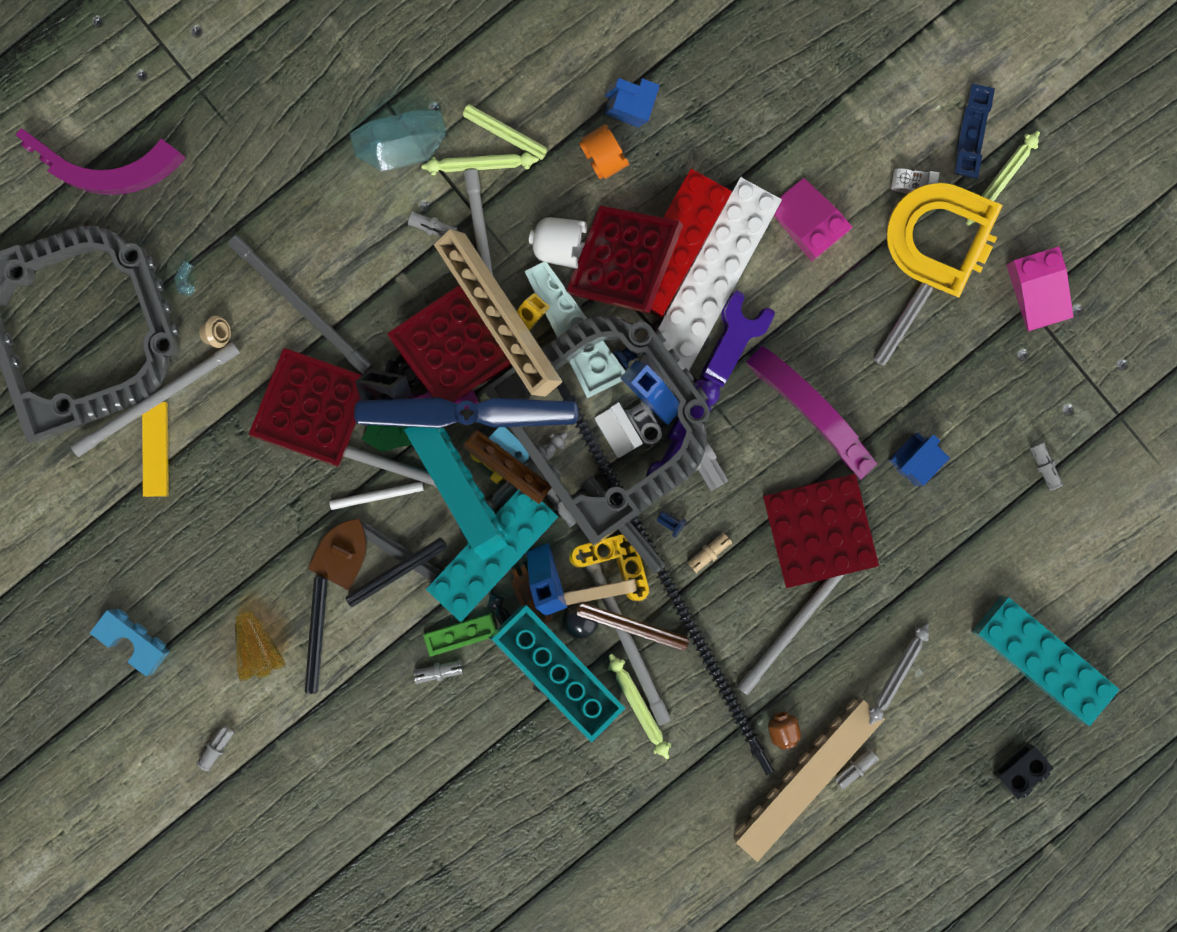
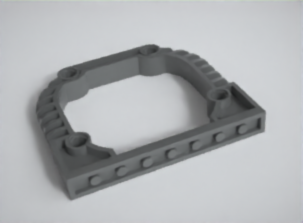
(45, 417)
(598, 515)

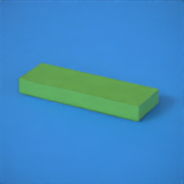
(459, 634)

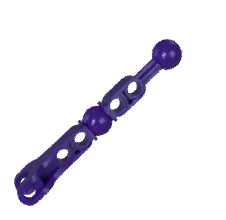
(720, 363)

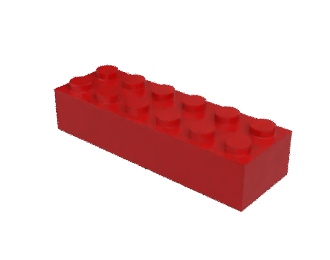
(697, 208)

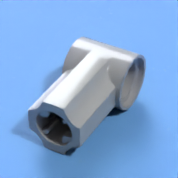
(710, 470)

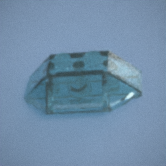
(399, 139)

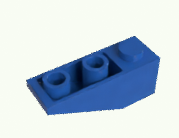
(651, 391)
(545, 581)

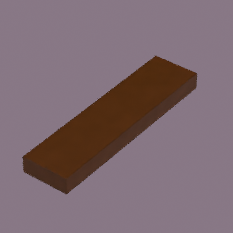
(507, 466)

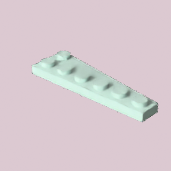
(594, 367)

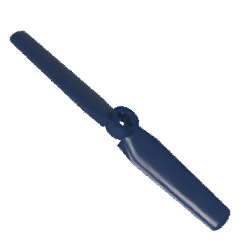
(442, 412)

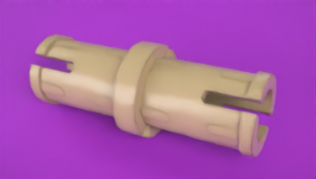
(709, 552)

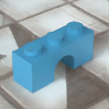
(147, 651)

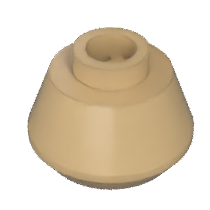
(215, 332)

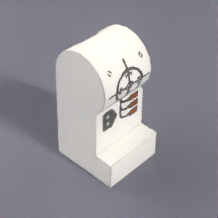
(907, 180)

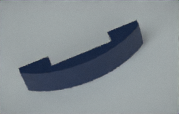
(972, 131)

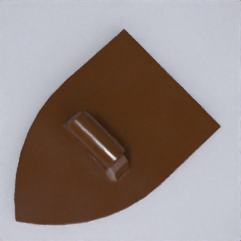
(341, 553)

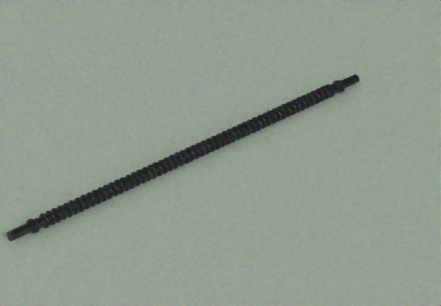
(672, 592)

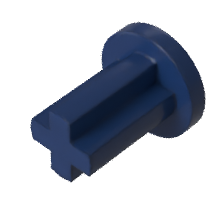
(624, 357)
(671, 523)

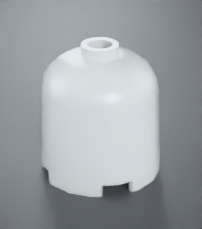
(558, 241)

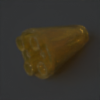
(255, 649)

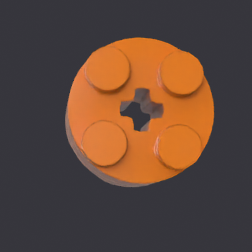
(605, 152)

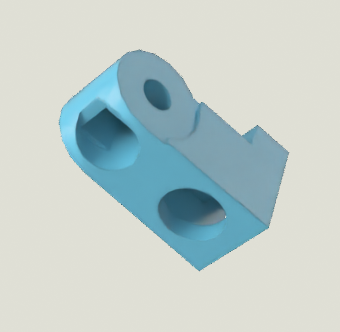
(510, 444)

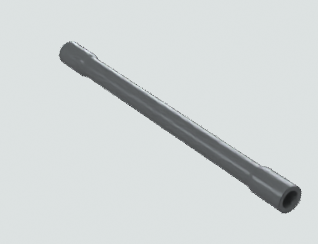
(295, 300)

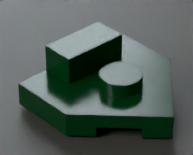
(386, 437)

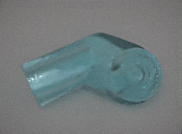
(181, 279)

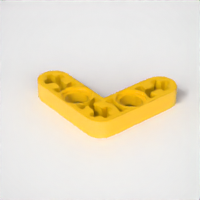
(615, 551)

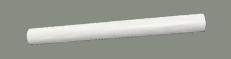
(376, 495)

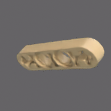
(600, 591)

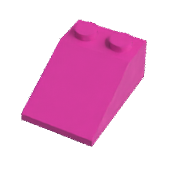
(810, 219)
(1041, 288)

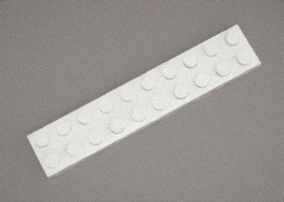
(716, 272)

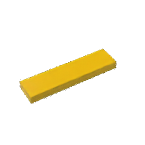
(155, 451)

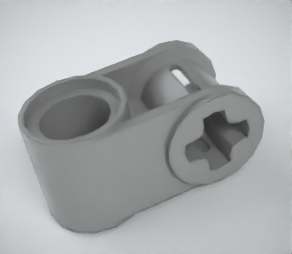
(643, 422)

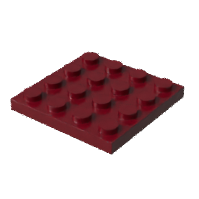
(624, 258)
(449, 347)
(308, 408)
(821, 531)

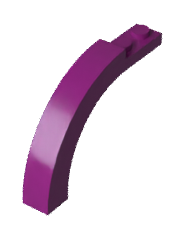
(131, 178)
(814, 408)

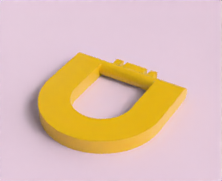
(948, 197)

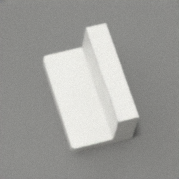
(618, 430)

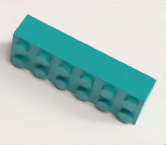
(458, 490)
(471, 578)
(1045, 660)
(557, 672)

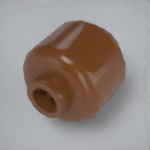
(784, 730)

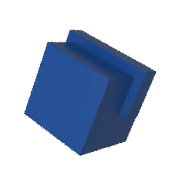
(631, 102)
(919, 459)

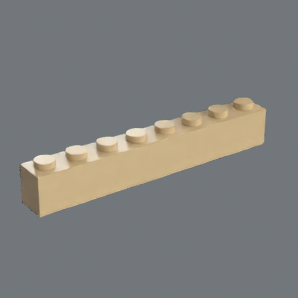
(498, 313)
(807, 780)

